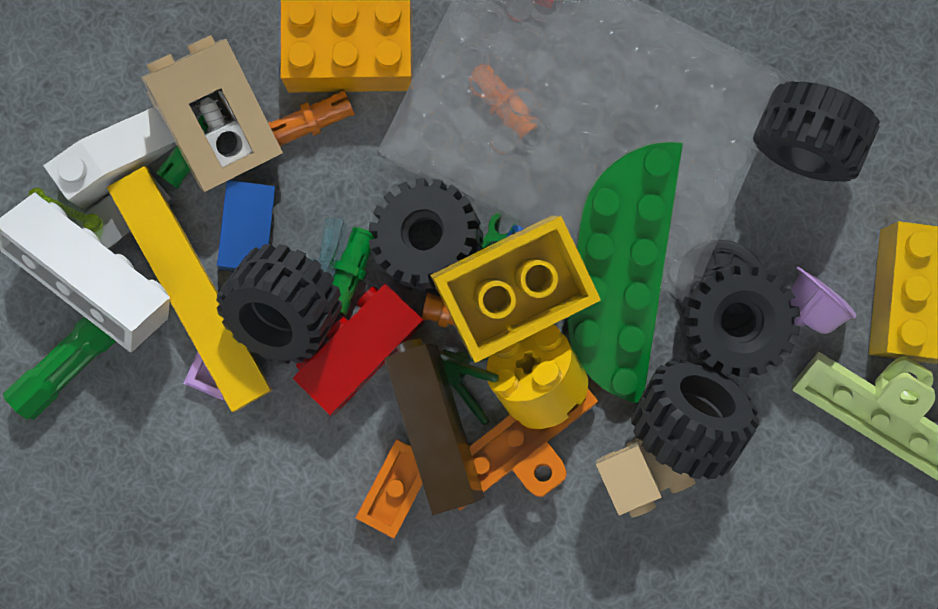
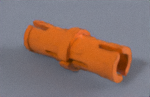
(311, 118)

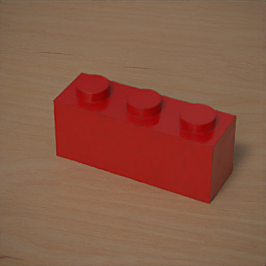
(357, 348)

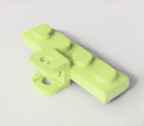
(886, 412)

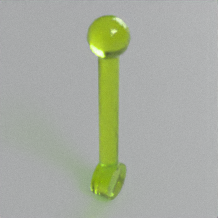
(89, 221)

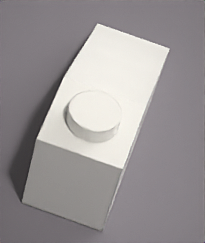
(108, 156)

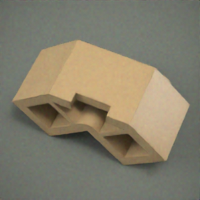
(637, 478)

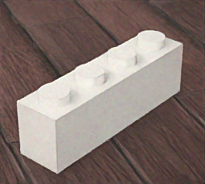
(83, 271)

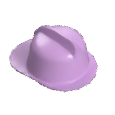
(818, 304)

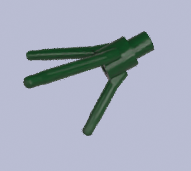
(456, 368)

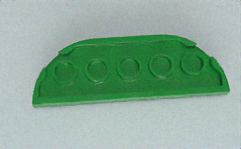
(624, 251)

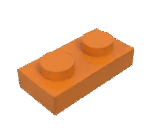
(392, 491)

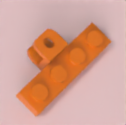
(523, 450)

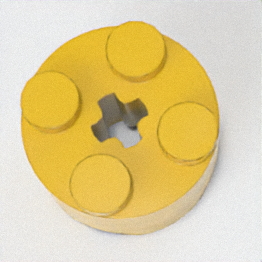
(539, 379)

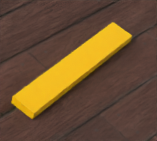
(188, 287)

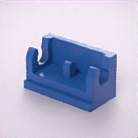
(244, 222)

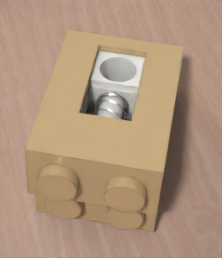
(205, 70)

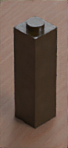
(434, 426)

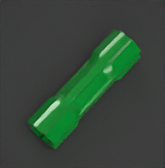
(42, 384)

